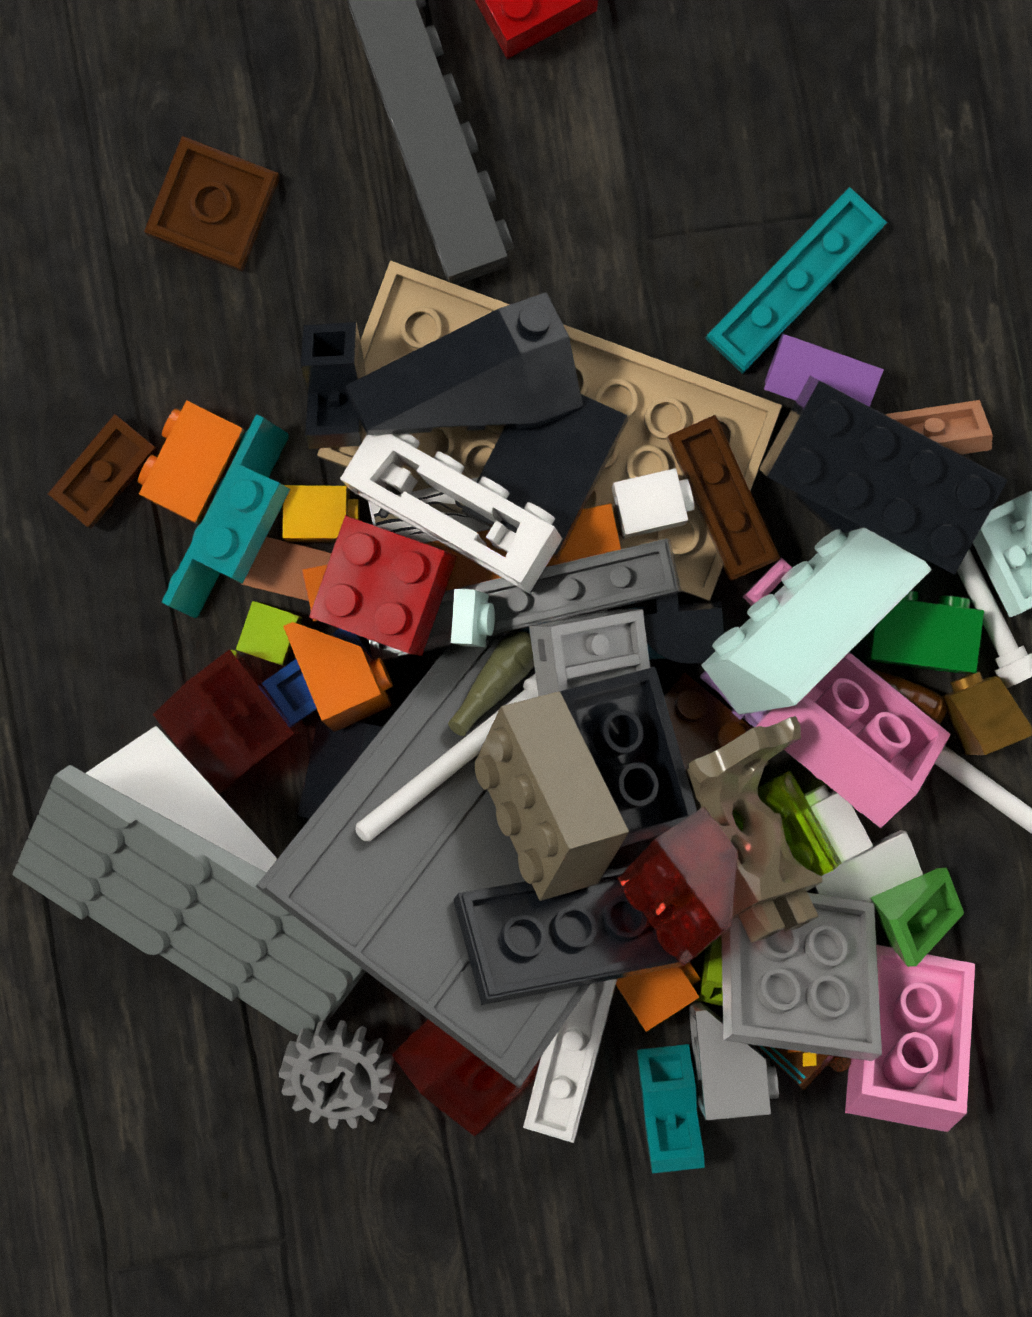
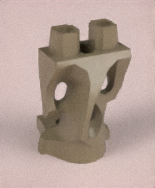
(769, 881)

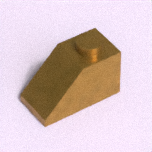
(984, 715)

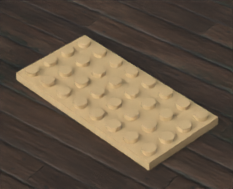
(652, 393)

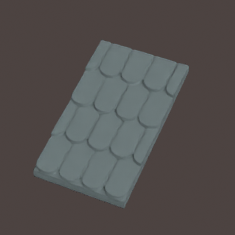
(177, 877)

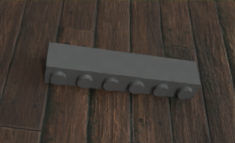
(431, 137)

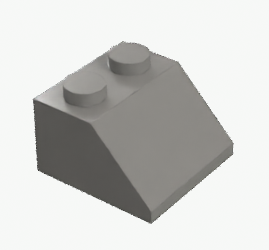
(729, 1075)

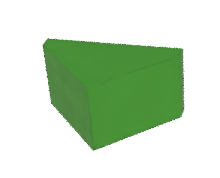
(918, 914)

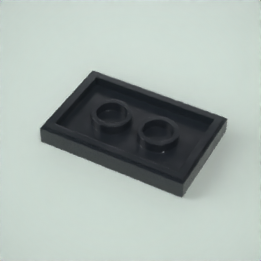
(554, 464)

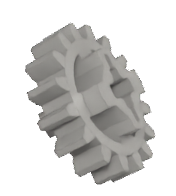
(337, 1074)

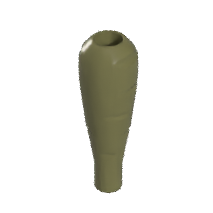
(500, 674)

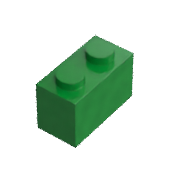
(928, 635)

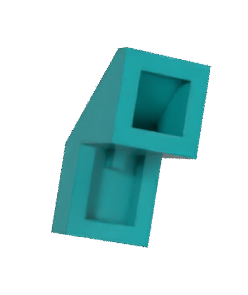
(670, 1108)

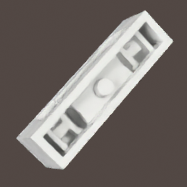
(380, 464)

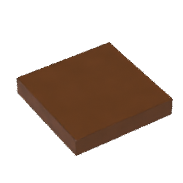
(212, 204)

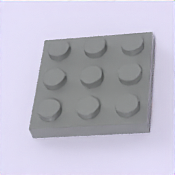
(806, 985)

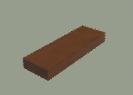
(723, 497)

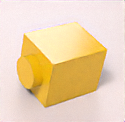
(316, 513)

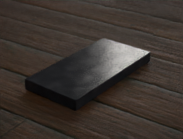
(555, 943)

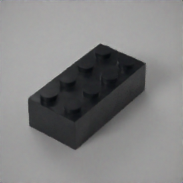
(882, 475)

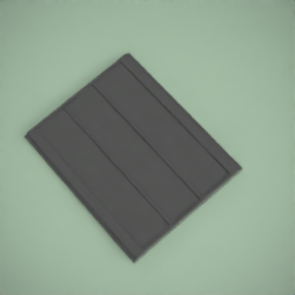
(394, 896)

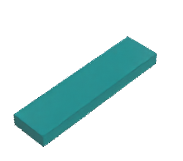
(796, 280)

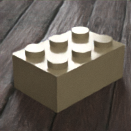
(549, 796)

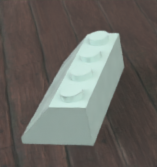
(812, 620)

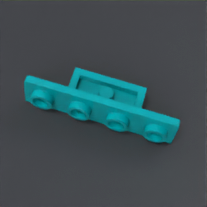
(235, 521)

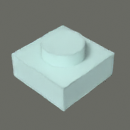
(472, 618)

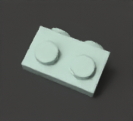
(1007, 552)

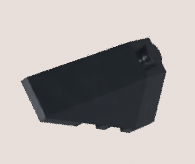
(489, 372)

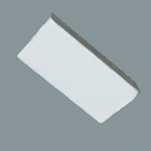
(873, 870)

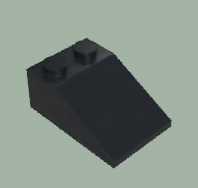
(634, 750)

